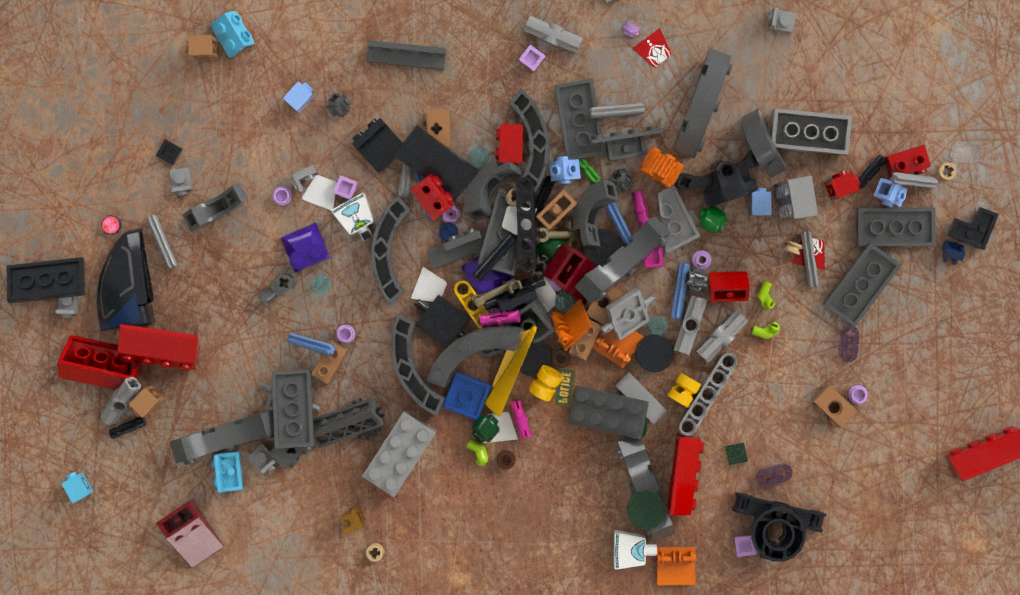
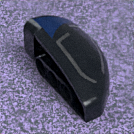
(125, 284)

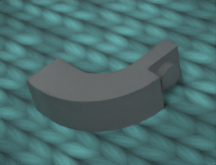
(761, 144)
(481, 188)
(215, 208)
(589, 208)

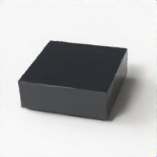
(169, 152)

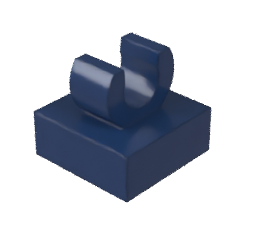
(954, 251)

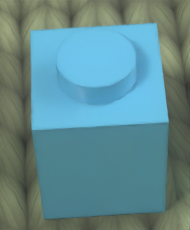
(77, 486)

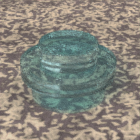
(479, 156)
(321, 284)
(563, 301)
(658, 325)

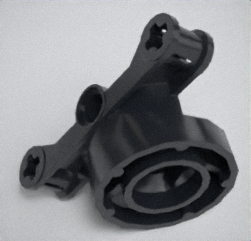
(725, 186)
(794, 522)

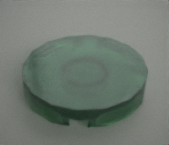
(645, 510)

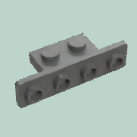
(625, 146)
(456, 248)

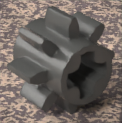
(338, 104)
(622, 180)
(538, 262)
(696, 279)

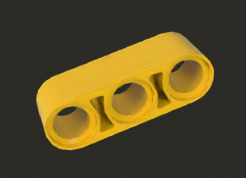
(475, 315)

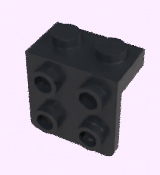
(377, 144)

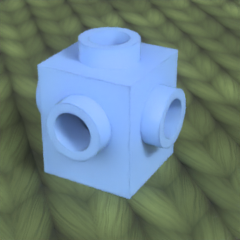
(564, 170)
(890, 193)

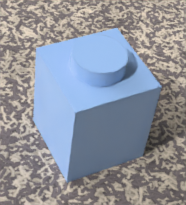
(299, 96)
(760, 203)

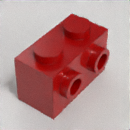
(510, 143)
(908, 161)
(842, 185)
(432, 196)
(730, 285)

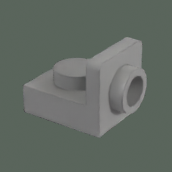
(781, 20)
(306, 174)
(181, 181)
(68, 306)
(263, 459)

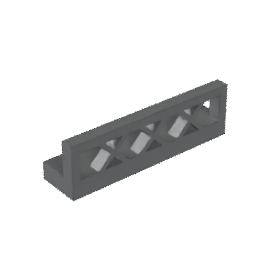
(406, 55)
(344, 417)

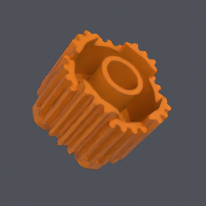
(661, 167)

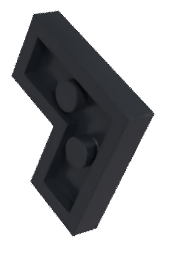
(976, 233)

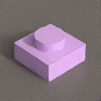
(532, 58)
(345, 187)
(744, 546)

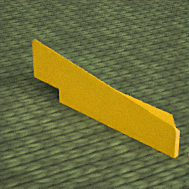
(508, 373)

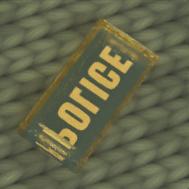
(565, 391)

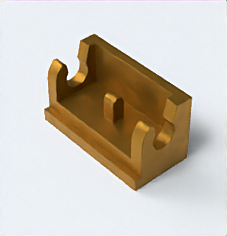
(355, 520)

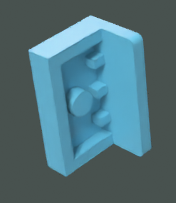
(232, 33)
(228, 471)

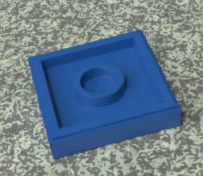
(466, 395)

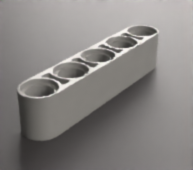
(698, 399)

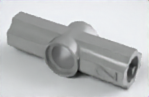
(553, 34)
(694, 312)
(722, 336)
(120, 400)

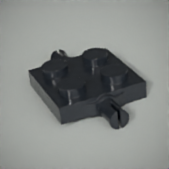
(509, 301)
(441, 320)

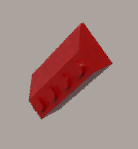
(158, 347)
(95, 363)
(985, 455)
(683, 475)

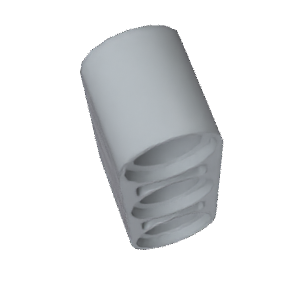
(632, 388)

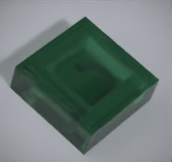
(736, 453)

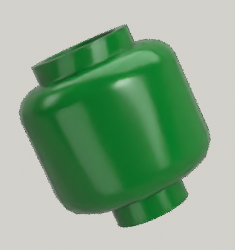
(712, 219)

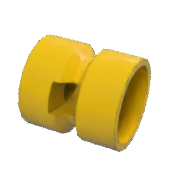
(546, 383)
(684, 390)

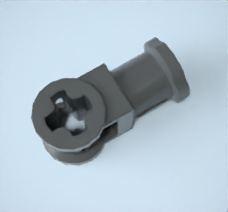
(276, 289)

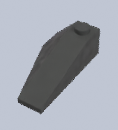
(530, 315)

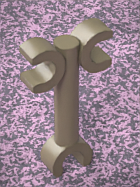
(570, 235)
(510, 285)

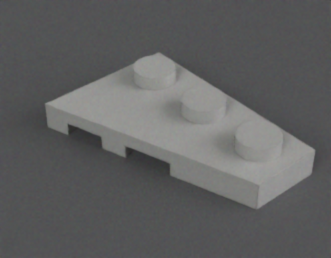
(675, 219)

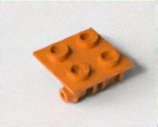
(571, 324)
(617, 350)
(676, 566)

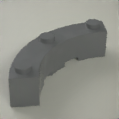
(703, 103)
(538, 139)
(382, 246)
(624, 261)
(477, 340)
(406, 369)
(223, 437)
(643, 479)

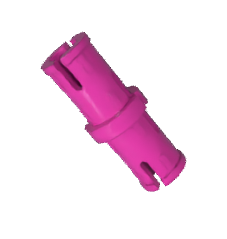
(640, 207)
(500, 318)
(520, 419)

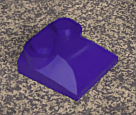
(305, 247)
(489, 282)

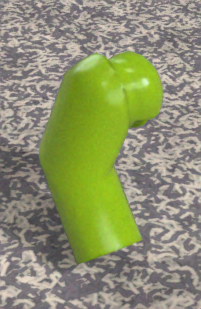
(764, 297)
(767, 332)
(480, 451)

